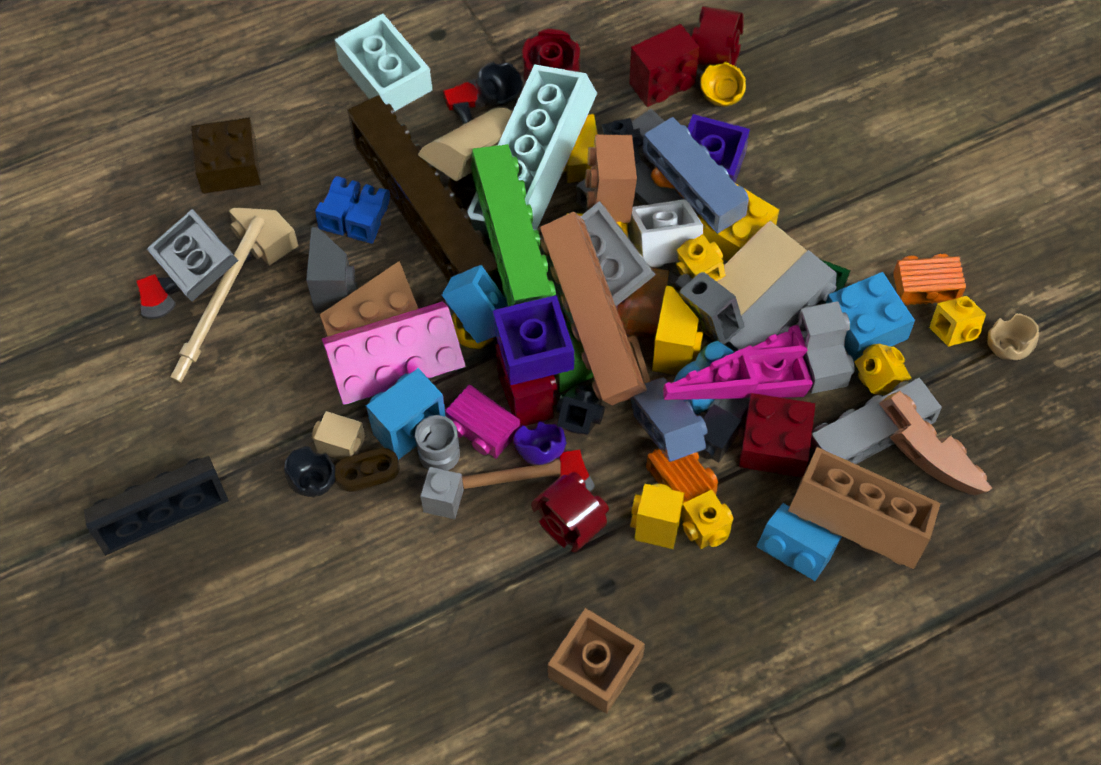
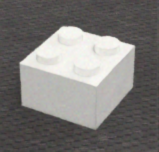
(662, 229)

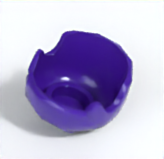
(540, 444)

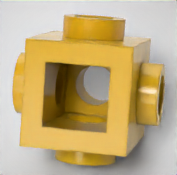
(700, 256)
(957, 321)
(881, 368)
(706, 520)

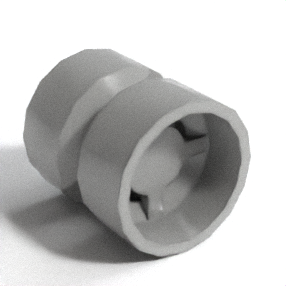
(437, 443)

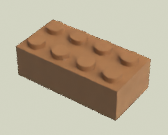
(865, 508)

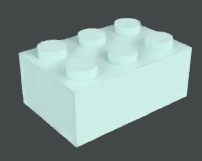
(383, 63)

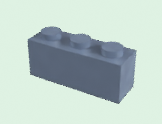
(669, 422)

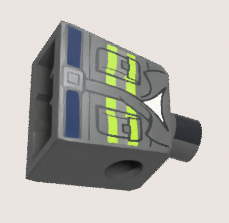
(712, 305)

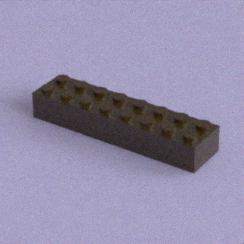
(418, 192)

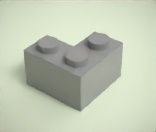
(824, 336)

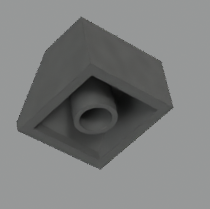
(328, 272)

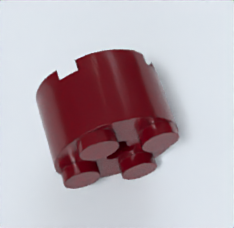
(718, 36)
(550, 49)
(570, 511)

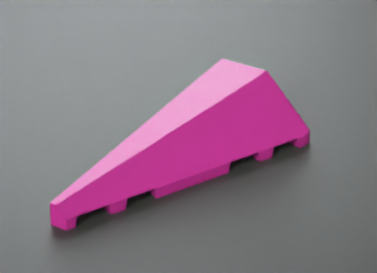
(765, 369)

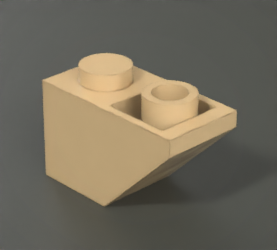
(275, 237)

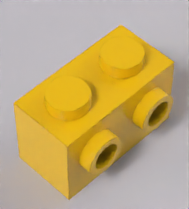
(657, 515)

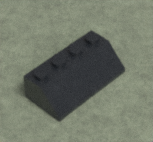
(155, 505)

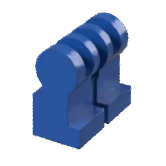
(342, 213)

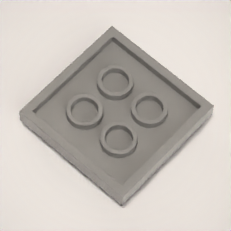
(619, 259)

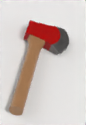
(564, 465)

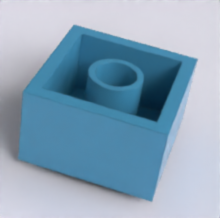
(873, 313)
(400, 410)

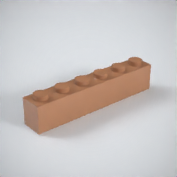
(592, 309)

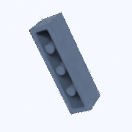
(695, 174)

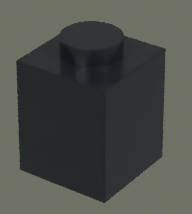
(721, 432)

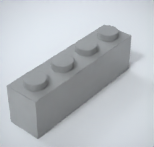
(779, 307)
(869, 429)

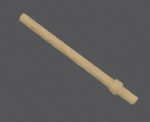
(190, 351)

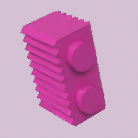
(482, 422)

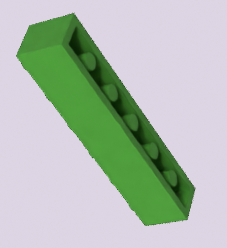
(510, 225)

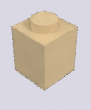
(338, 436)

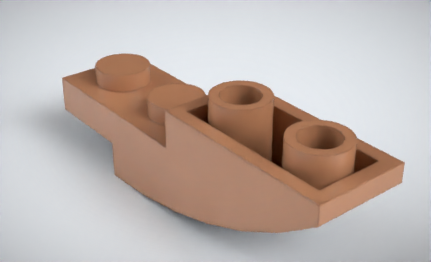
(940, 458)

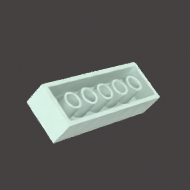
(543, 134)

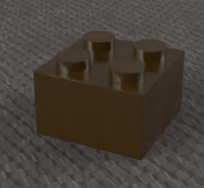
(225, 155)

